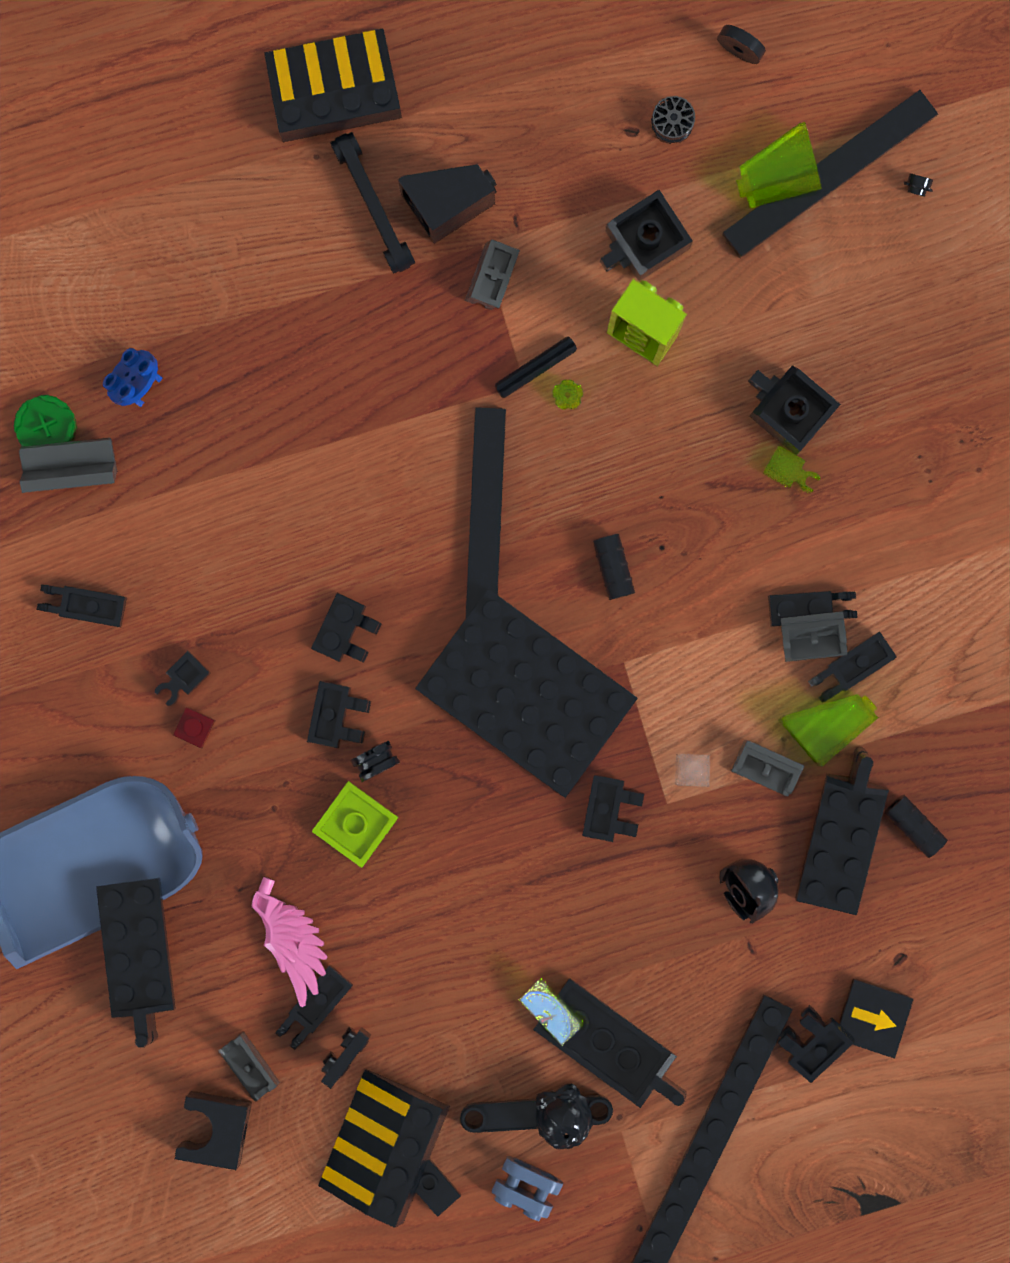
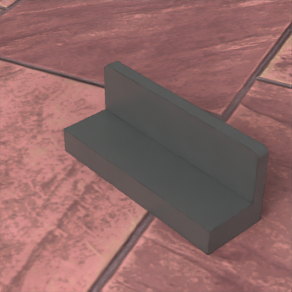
(67, 465)

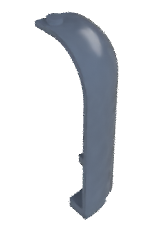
(99, 838)

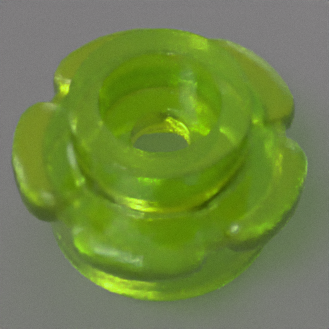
(575, 391)

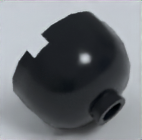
(751, 888)

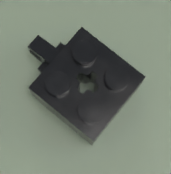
(643, 255)
(791, 390)

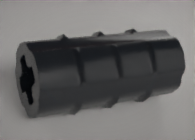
(614, 566)
(916, 826)

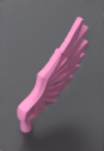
(290, 940)

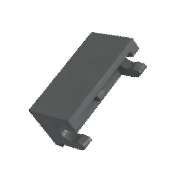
(492, 274)
(814, 636)
(767, 768)
(249, 1066)

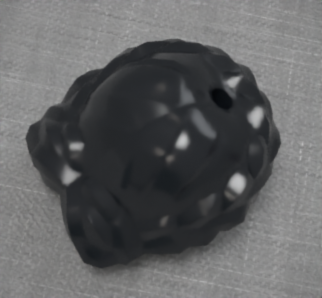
(563, 1113)

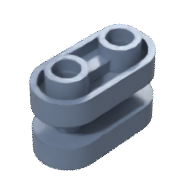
(510, 1194)

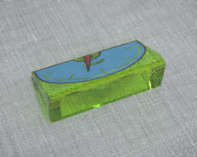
(551, 1011)

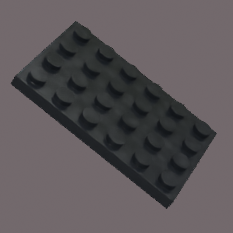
(526, 693)

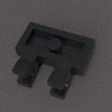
(339, 627)
(330, 713)
(604, 809)
(820, 1050)
(337, 1067)

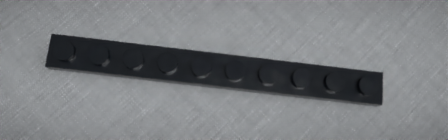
(713, 1132)

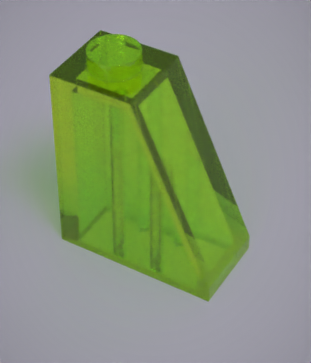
(780, 169)
(829, 726)

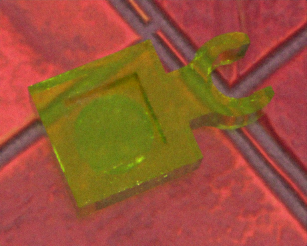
(786, 469)

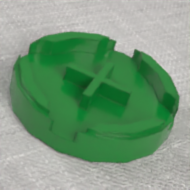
(44, 421)

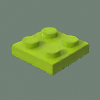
(355, 824)

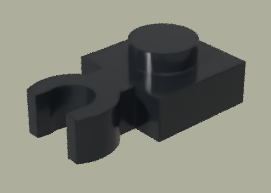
(185, 676)

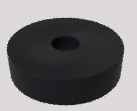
(741, 44)

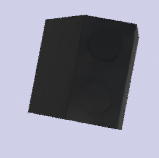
(448, 197)

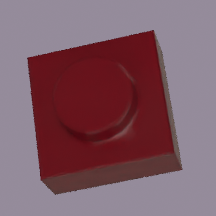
(194, 727)

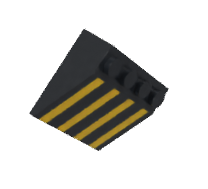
(332, 85)
(383, 1148)

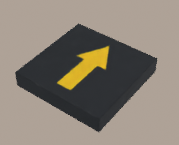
(875, 1017)

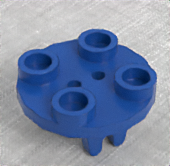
(132, 377)

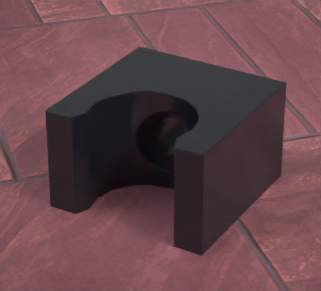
(229, 1125)

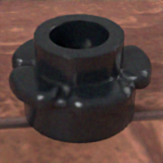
(918, 184)

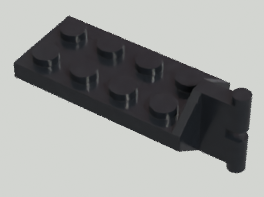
(843, 838)
(136, 954)
(616, 1049)

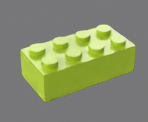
(646, 321)

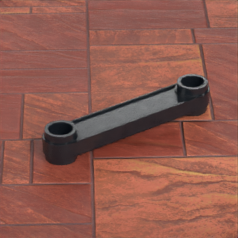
(347, 150)
(518, 1114)

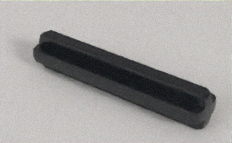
(535, 367)

